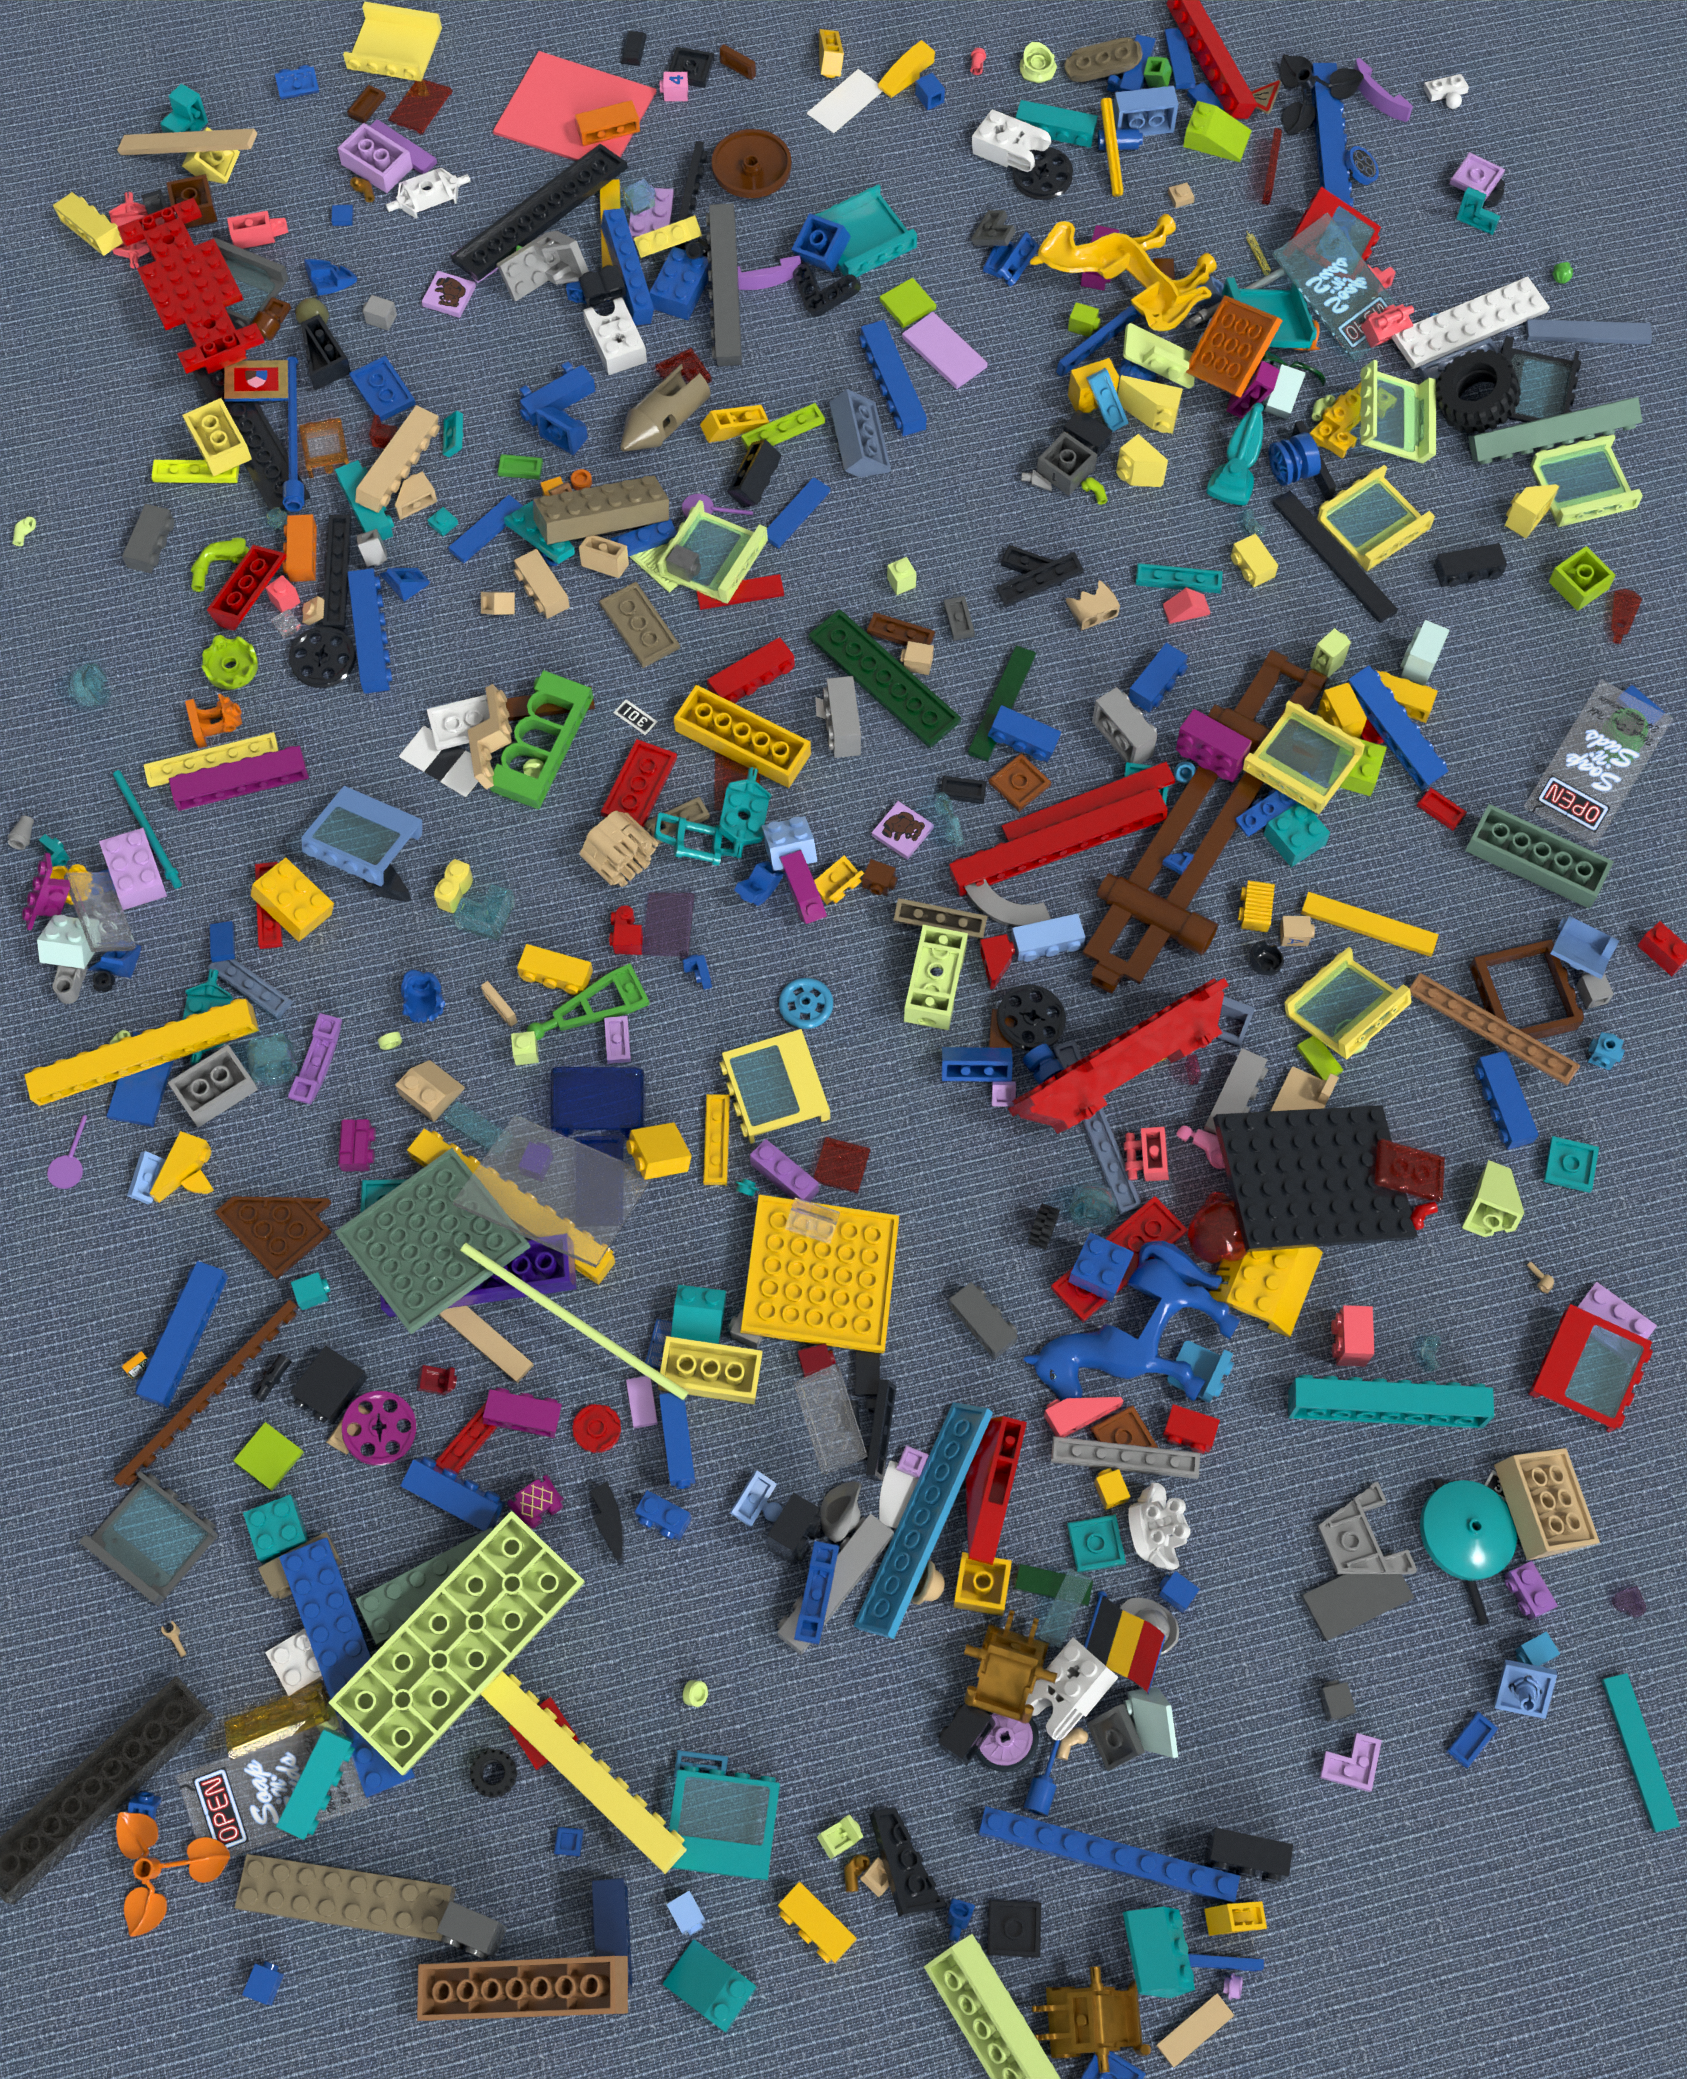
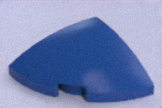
(327, 277)

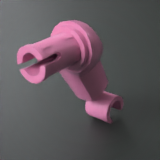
(1207, 1142)

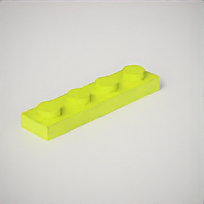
(190, 472)

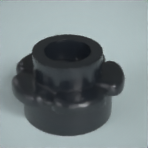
(101, 976)

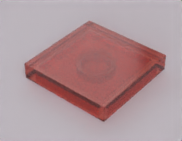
(842, 1165)

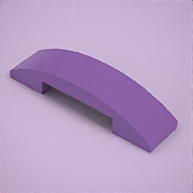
(1394, 107)
(768, 276)
(317, 1059)

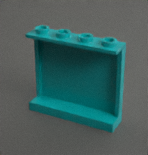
(874, 232)
(1288, 305)

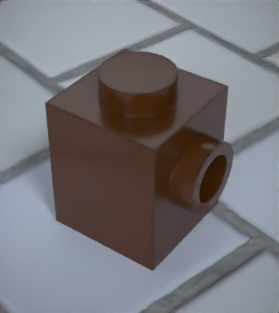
(879, 878)

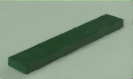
(1005, 695)

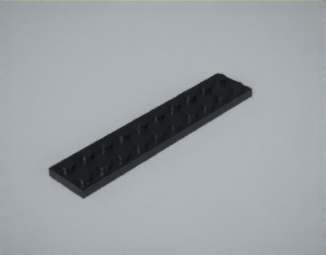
(539, 211)
(269, 460)

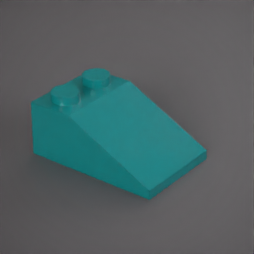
(710, 1985)

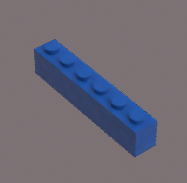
(624, 255)
(893, 378)
(369, 631)
(1397, 729)
(181, 1335)

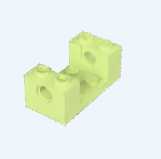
(929, 996)

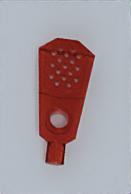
(1626, 614)

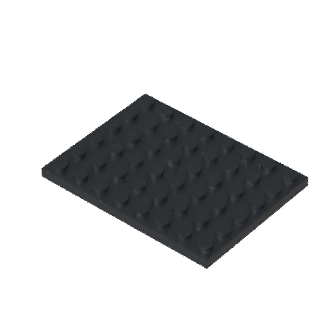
(1310, 1178)

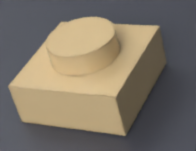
(1181, 195)
(313, 610)
(876, 1877)

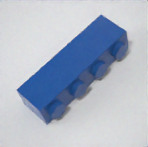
(1506, 1100)
(452, 1493)

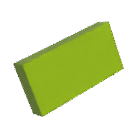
(1319, 1058)

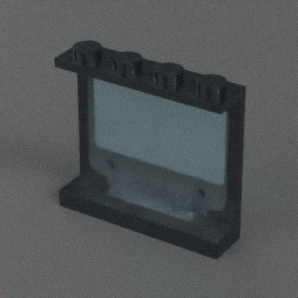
(1544, 382)

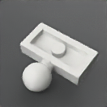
(1447, 88)

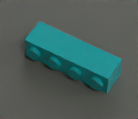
(1060, 123)
(349, 478)
(315, 1782)

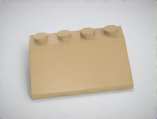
(1546, 1503)

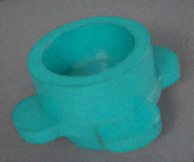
(746, 1187)

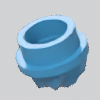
(1184, 772)

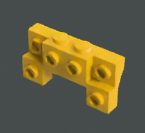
(1338, 422)

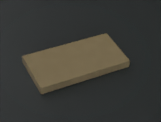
(639, 624)

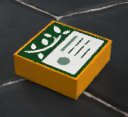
(135, 1365)

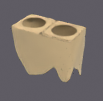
(1094, 608)

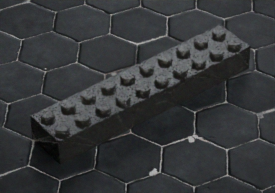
(99, 1787)

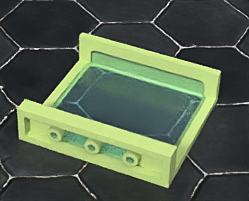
(1398, 415)
(1588, 481)
(723, 550)

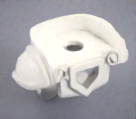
(1153, 1523)

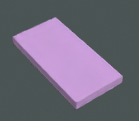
(944, 350)

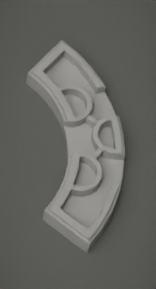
(1002, 910)

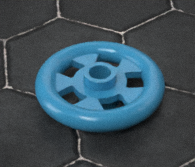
(807, 985)

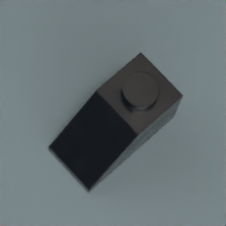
(392, 888)

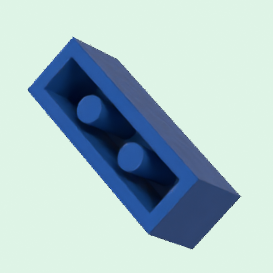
(1158, 677)
(1024, 734)
(976, 1064)

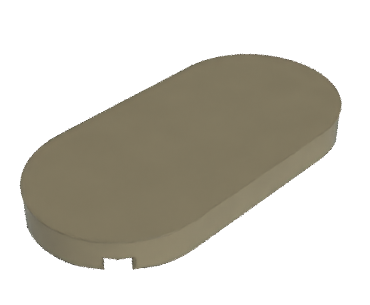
(1103, 59)

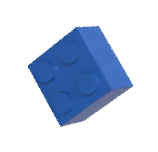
(821, 242)
(1100, 1267)

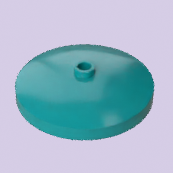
(1468, 1530)

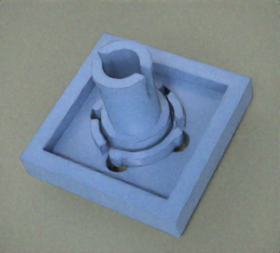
(1523, 1696)

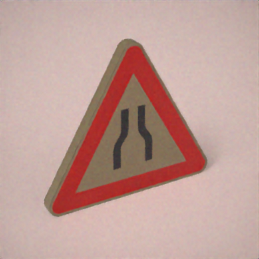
(1266, 96)

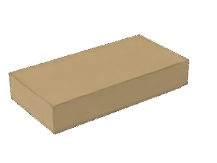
(499, 1004)

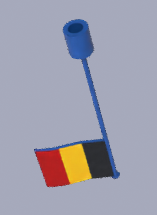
(1125, 1647)

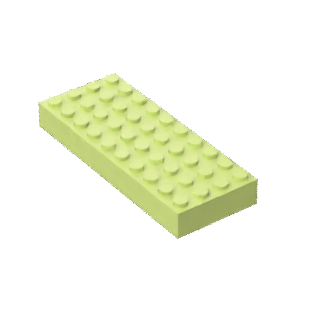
(456, 1643)

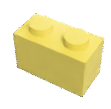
(1254, 560)

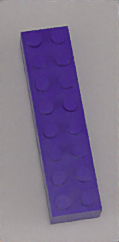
(537, 1266)

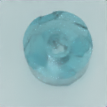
(271, 1059)

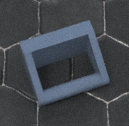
(1237, 1011)

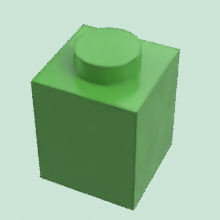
(1157, 72)

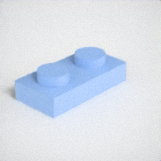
(145, 1177)

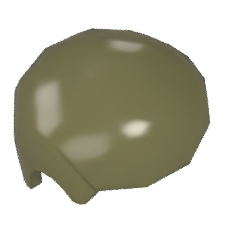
(309, 308)

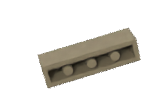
(921, 914)

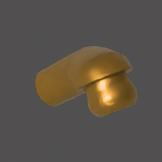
(363, 186)

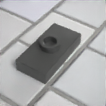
(959, 618)

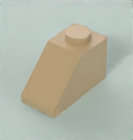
(414, 495)

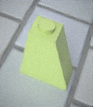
(1494, 1202)

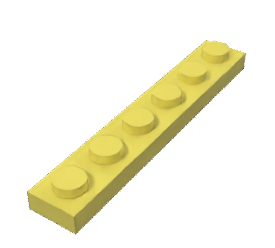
(160, 771)

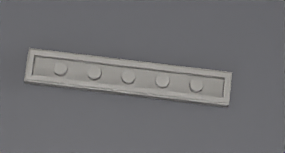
(1125, 1457)

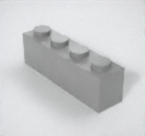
(1239, 1087)

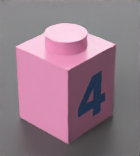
(674, 86)

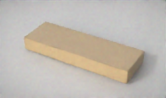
(1195, 2030)

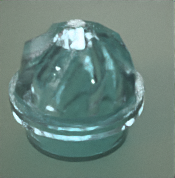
(277, 518)

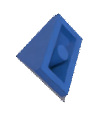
(405, 581)
(118, 962)

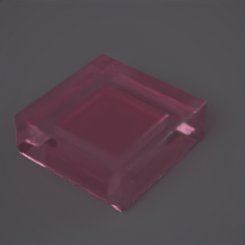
(1193, 1069)

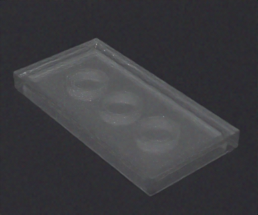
(100, 912)
(830, 1419)

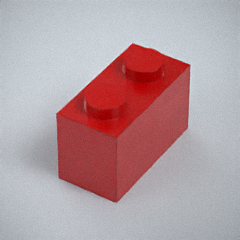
(1664, 948)
(1190, 1429)

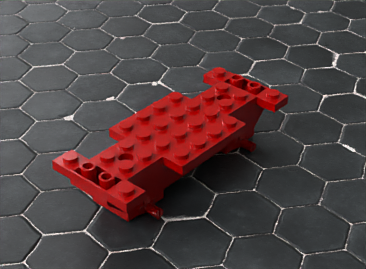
(191, 287)
(1168, 1033)

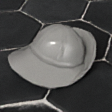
(840, 1511)
(1156, 1615)

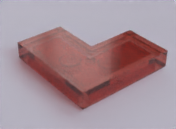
(691, 366)

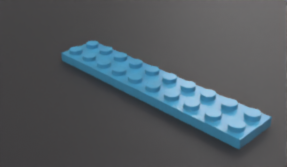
(923, 1520)

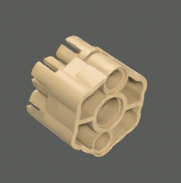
(615, 845)

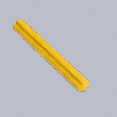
(1111, 147)

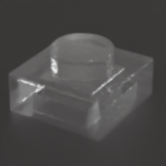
(286, 623)

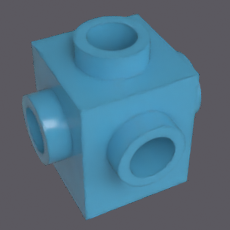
(1606, 1050)

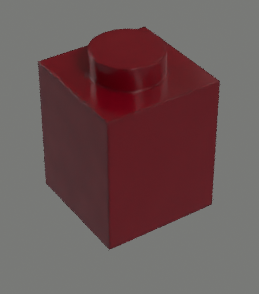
(815, 1359)

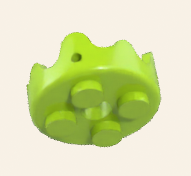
(225, 651)

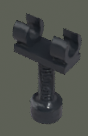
(696, 249)

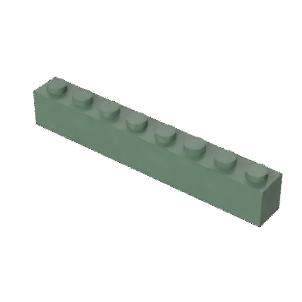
(1555, 429)

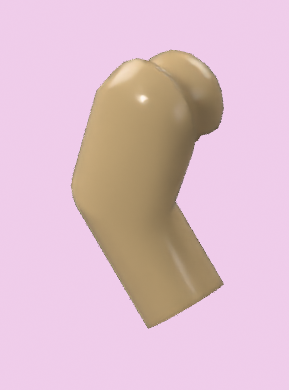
(1075, 1736)

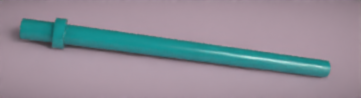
(170, 872)

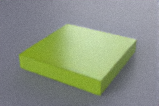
(907, 302)
(268, 1456)

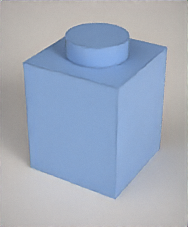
(686, 1914)

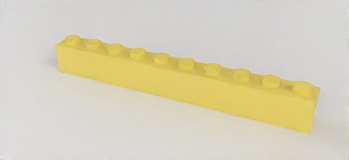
(584, 1772)

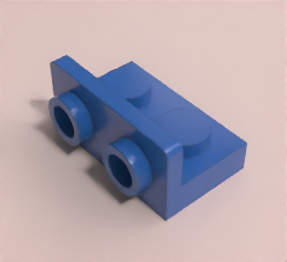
(296, 82)

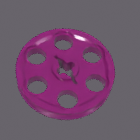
(370, 1436)

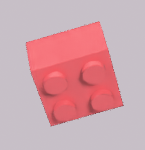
(1353, 1336)

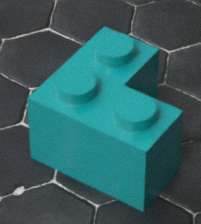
(187, 112)

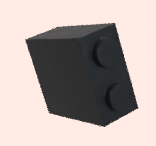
(328, 1385)

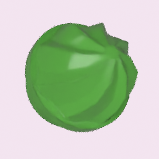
(1562, 272)

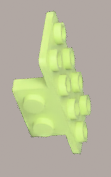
(1157, 355)

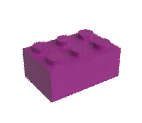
(1213, 745)

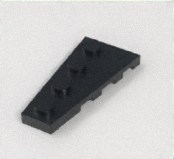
(908, 1880)

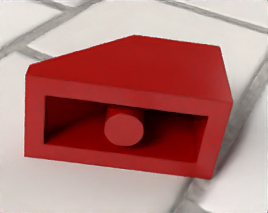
(996, 957)

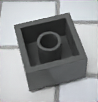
(1066, 463)

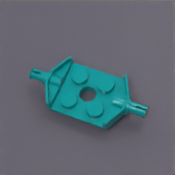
(749, 798)
(203, 998)

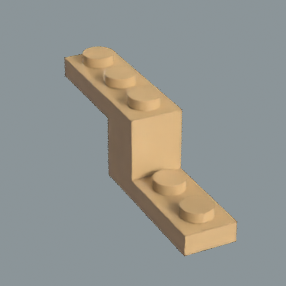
(489, 736)

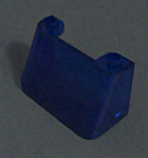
(597, 1099)

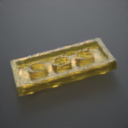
(276, 1721)

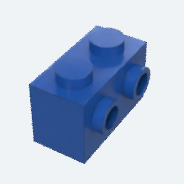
(662, 1515)

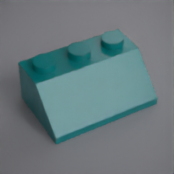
(1159, 1952)

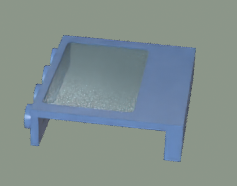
(360, 834)

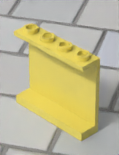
(394, 42)

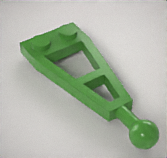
(628, 988)

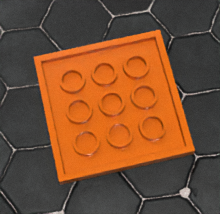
(1233, 345)

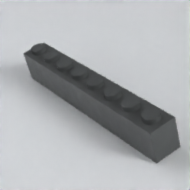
(725, 285)

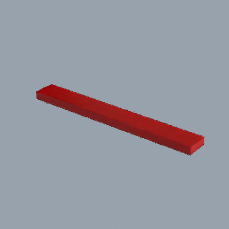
(1156, 776)

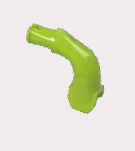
(223, 550)

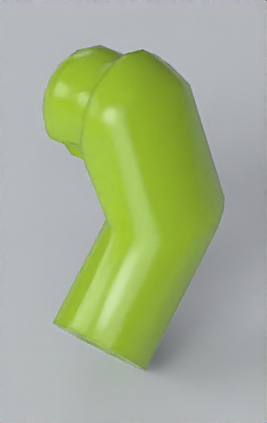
(1091, 484)

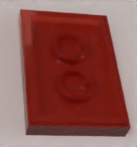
(1409, 1170)

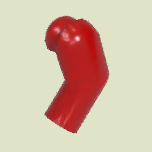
(1420, 1212)

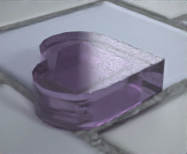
(1630, 1602)

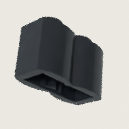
(602, 285)

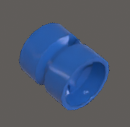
(1041, 1062)

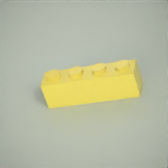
(88, 223)

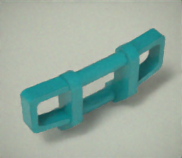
(678, 842)

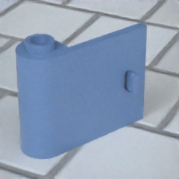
(1583, 946)

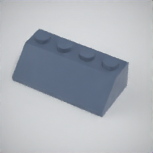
(859, 434)

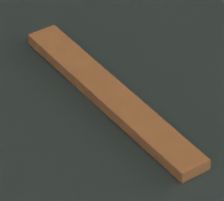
(1494, 1029)

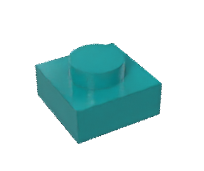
(442, 521)

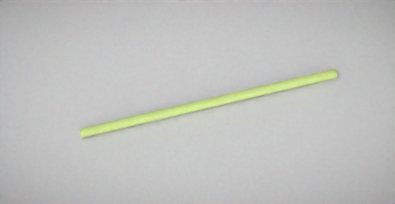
(574, 1321)

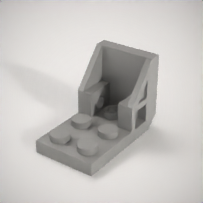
(547, 258)

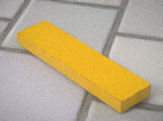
(716, 1139)

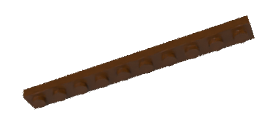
(200, 1401)

